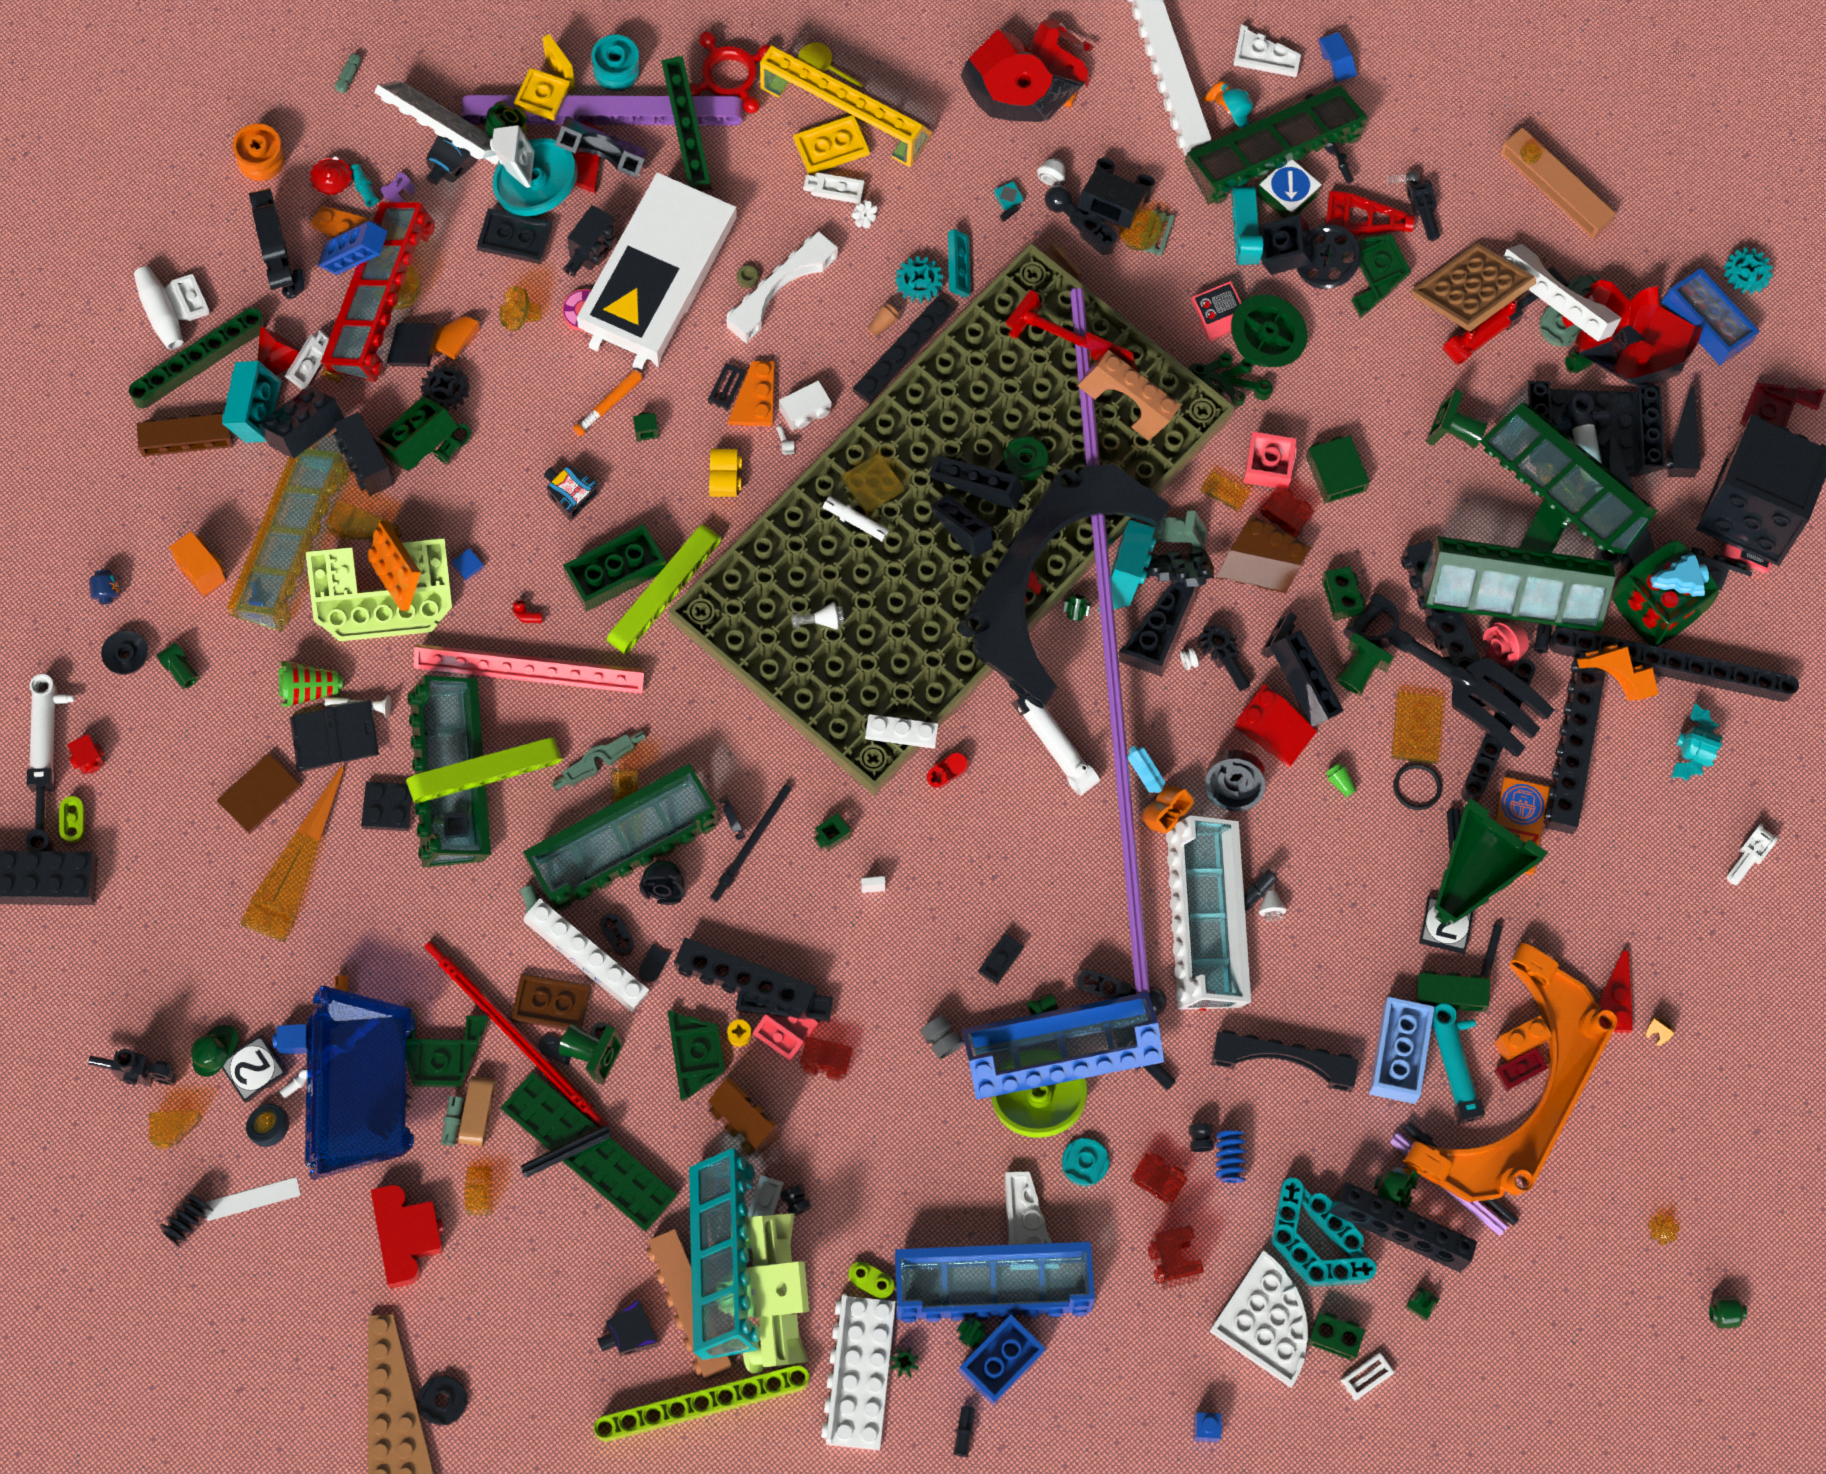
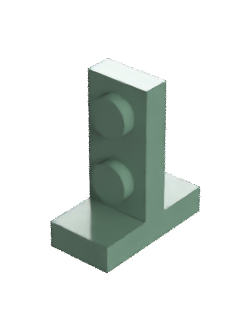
(1182, 530)

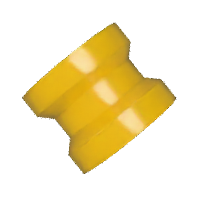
(739, 1038)

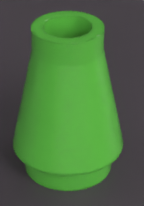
(1341, 779)

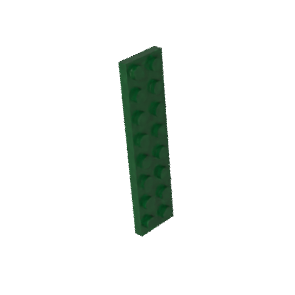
(602, 1166)

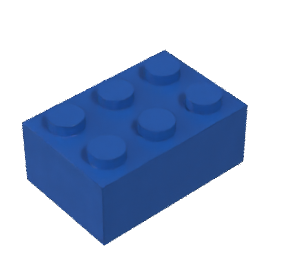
(1001, 1360)

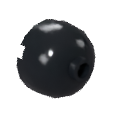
(664, 882)

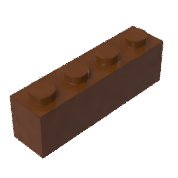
(183, 435)

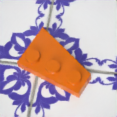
(755, 397)

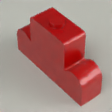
(405, 1234)

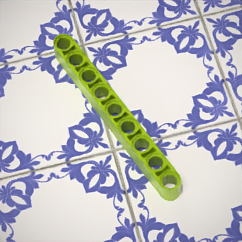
(688, 1401)

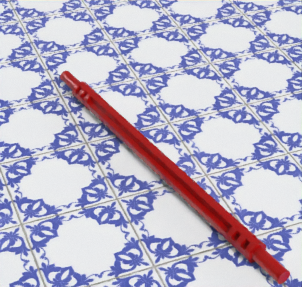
(515, 1035)

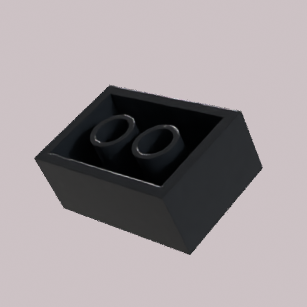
(301, 422)
(362, 454)

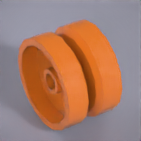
(258, 152)

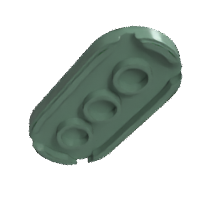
(1553, 326)

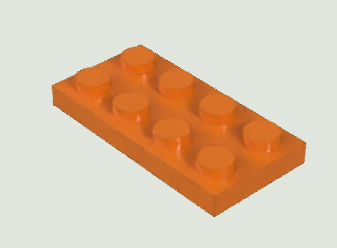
(393, 565)

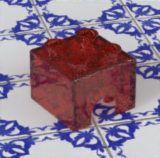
(1171, 1267)

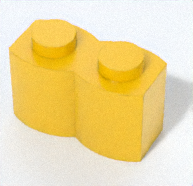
(723, 473)

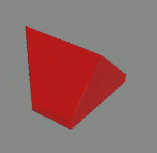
(275, 351)

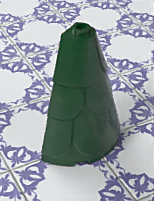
(1481, 864)

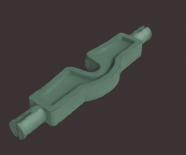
(608, 753)

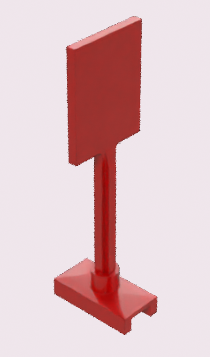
(1027, 314)

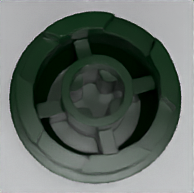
(504, 116)

